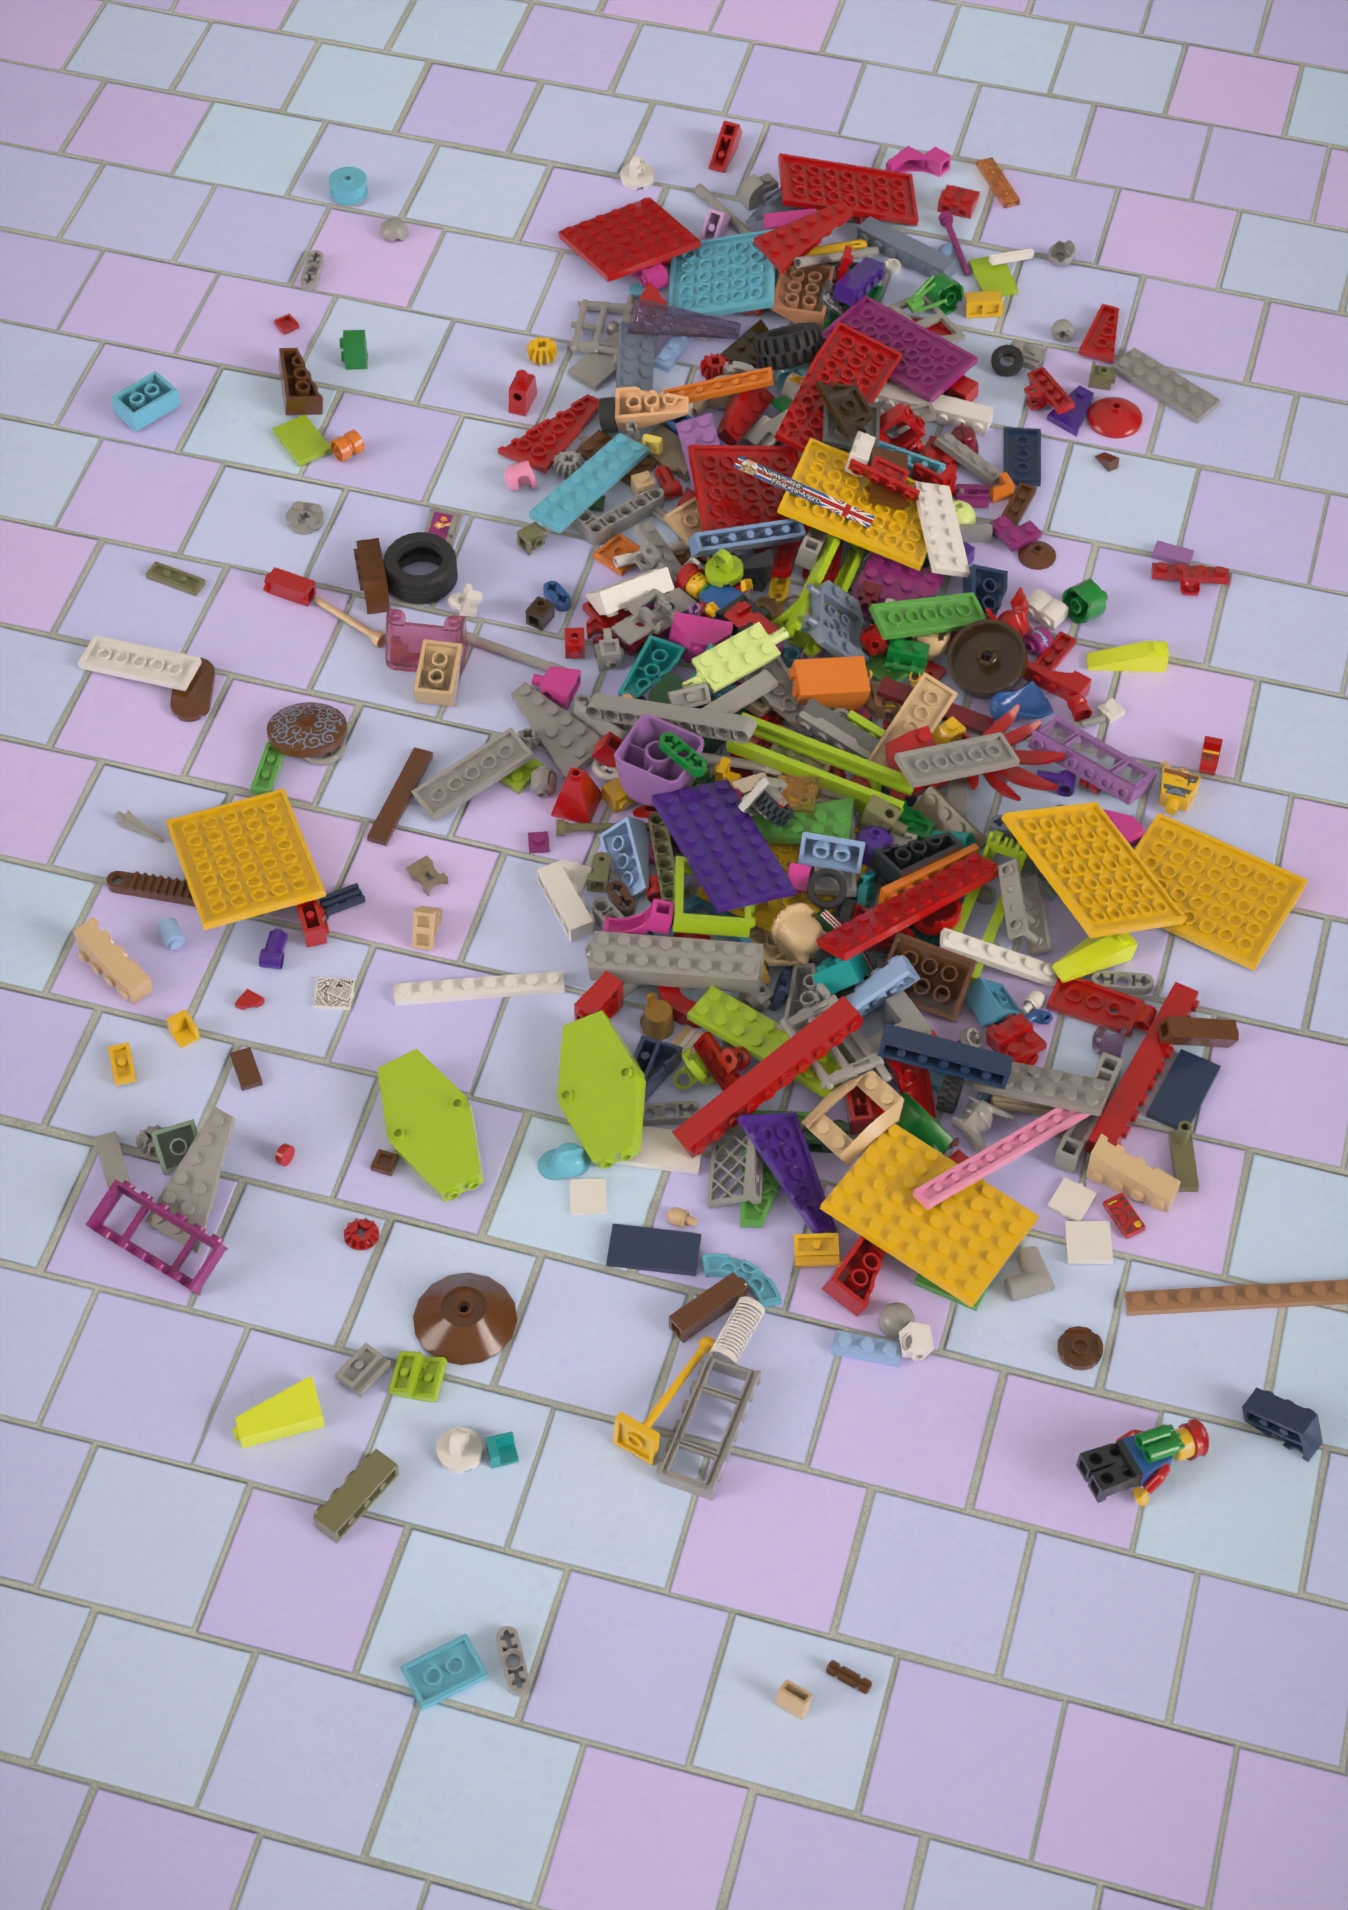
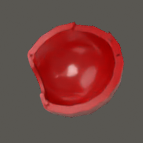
(945, 917)

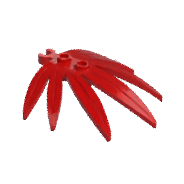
(1027, 757)

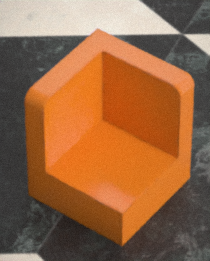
(1003, 490)

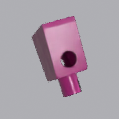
(559, 685)

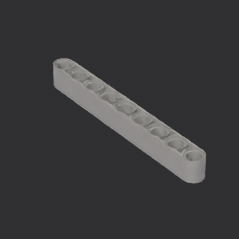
(698, 721)

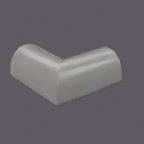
(1034, 1277)

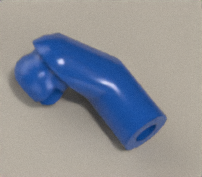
(1039, 1016)

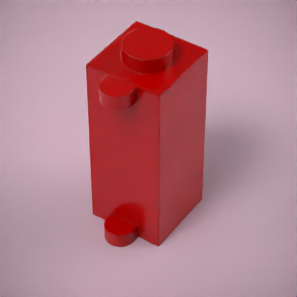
(290, 586)

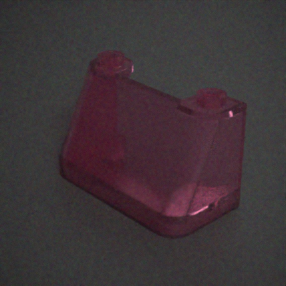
(406, 639)

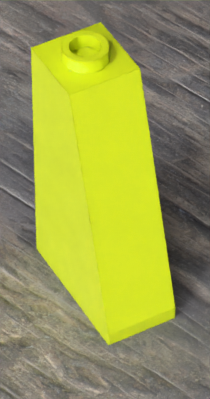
(281, 1416)

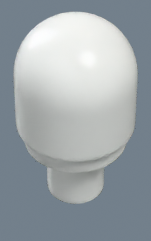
(1033, 1001)

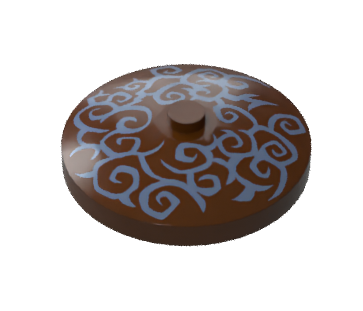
(307, 730)

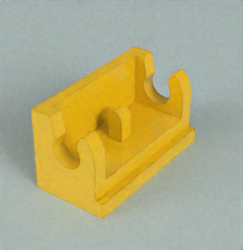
(983, 304)

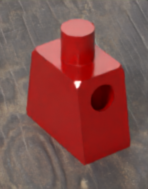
(522, 386)

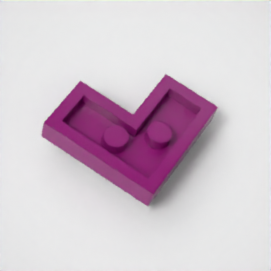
(1014, 536)

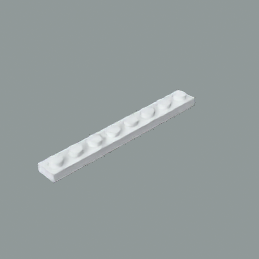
(479, 988)

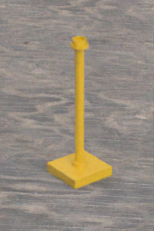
(639, 1437)

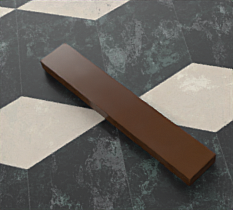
(399, 796)

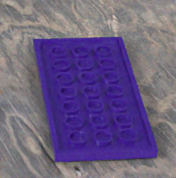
(723, 846)

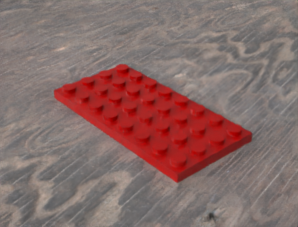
(866, 190)

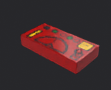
(1124, 1215)

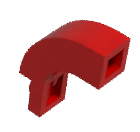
(679, 1004)

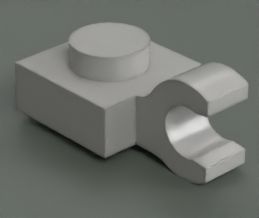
(609, 647)

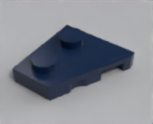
(781, 988)

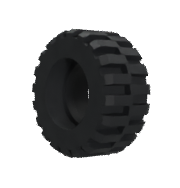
(788, 346)

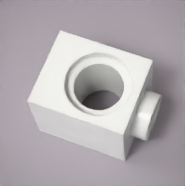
(916, 1341)

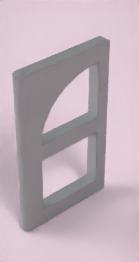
(938, 316)

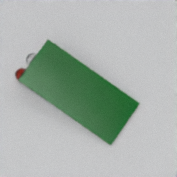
(924, 1127)

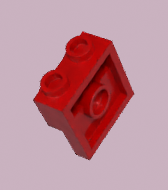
(958, 201)
(1015, 1038)

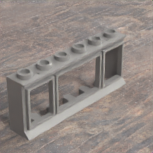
(690, 1484)

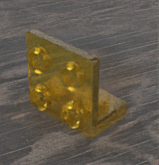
(801, 792)

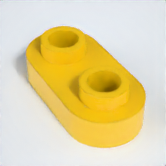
(779, 590)

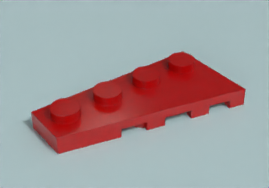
(1101, 336)

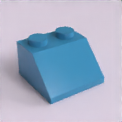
(990, 1002)

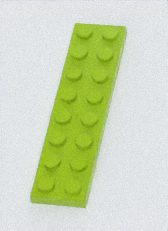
(753, 1031)

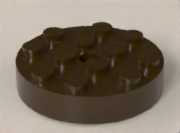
(983, 640)

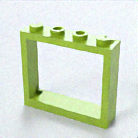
(705, 923)

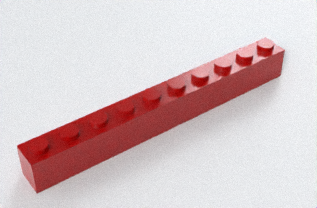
(1142, 1071)
(768, 1077)

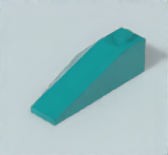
(651, 665)

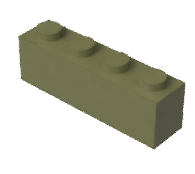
(355, 1495)

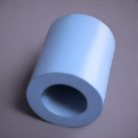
(171, 933)

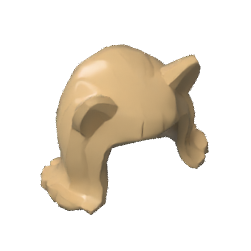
(798, 930)

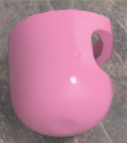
(518, 475)

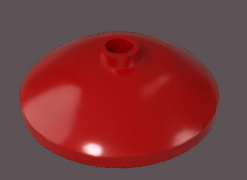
(1114, 417)

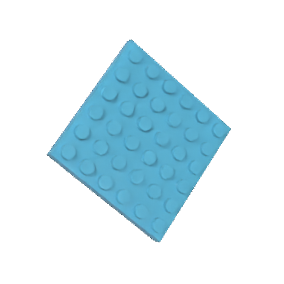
(723, 277)

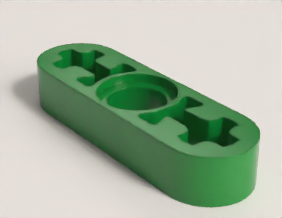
(685, 762)

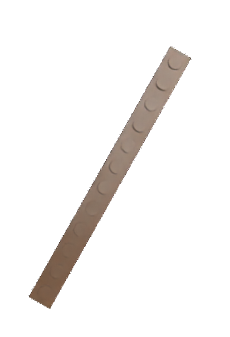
(1236, 1297)

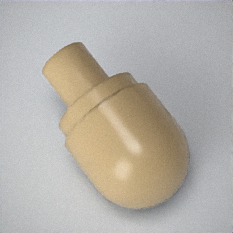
(681, 1217)

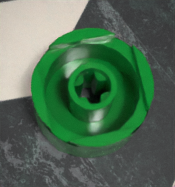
(947, 289)
(1085, 601)

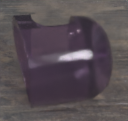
(1108, 1043)

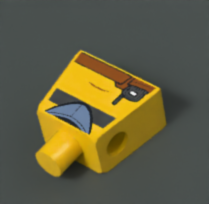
(1177, 790)

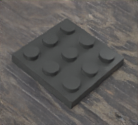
(834, 437)

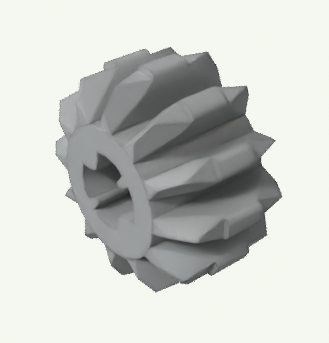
(567, 463)

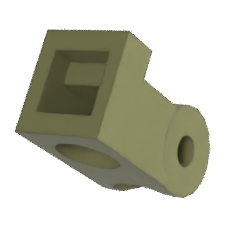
(601, 873)

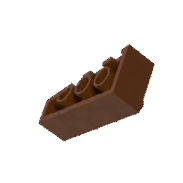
(298, 388)
(372, 575)

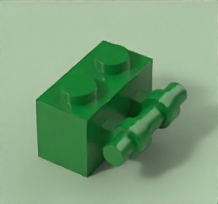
(907, 656)

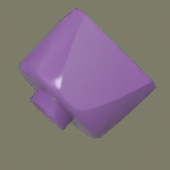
(647, 769)

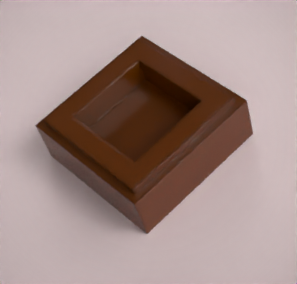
(385, 1162)

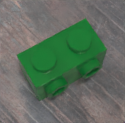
(354, 349)

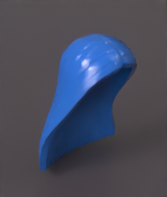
(1029, 697)

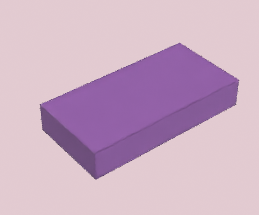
(1172, 553)

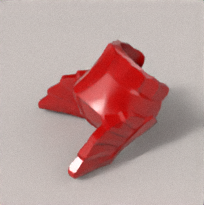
(1017, 616)

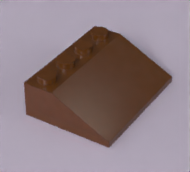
(942, 973)

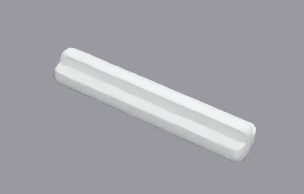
(1011, 256)

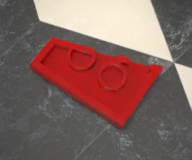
(915, 1082)

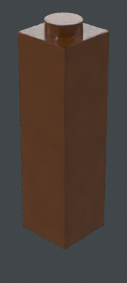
(1198, 1031)
(707, 1307)

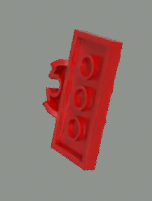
(597, 623)

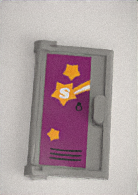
(443, 524)

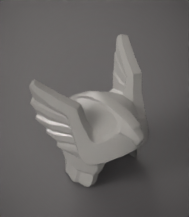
(978, 1120)

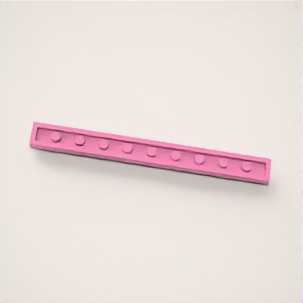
(996, 1156)

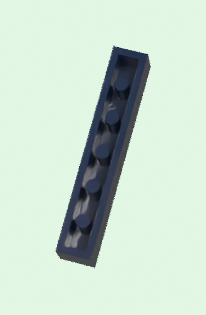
(945, 1056)

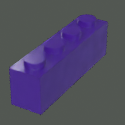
(859, 281)

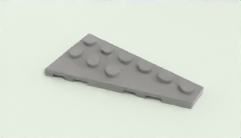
(196, 1179)

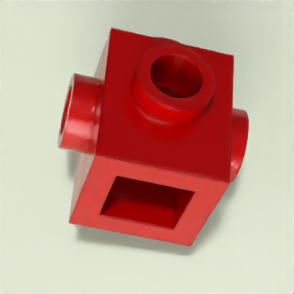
(873, 641)

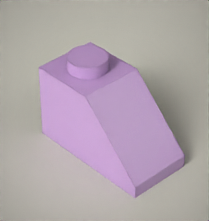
(714, 225)

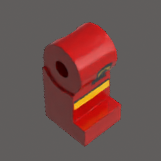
(1210, 755)

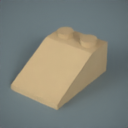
(438, 673)

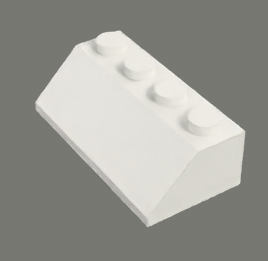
(617, 595)

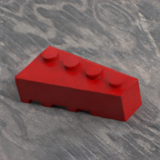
(742, 414)

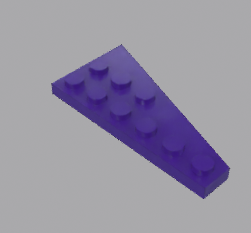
(787, 1155)

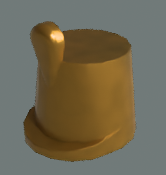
(657, 1018)

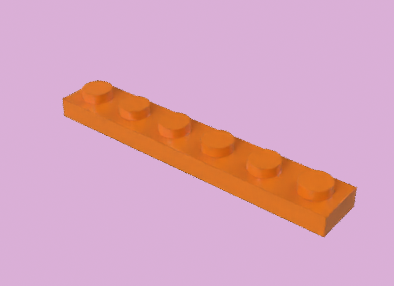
(725, 385)
(909, 881)

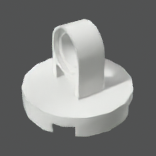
(637, 174)
(459, 1449)

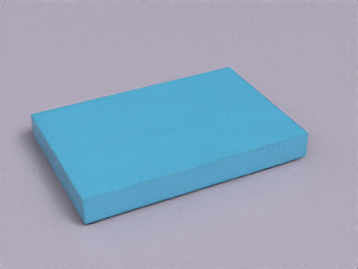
(444, 1672)

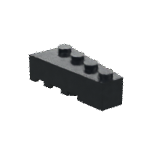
(905, 859)

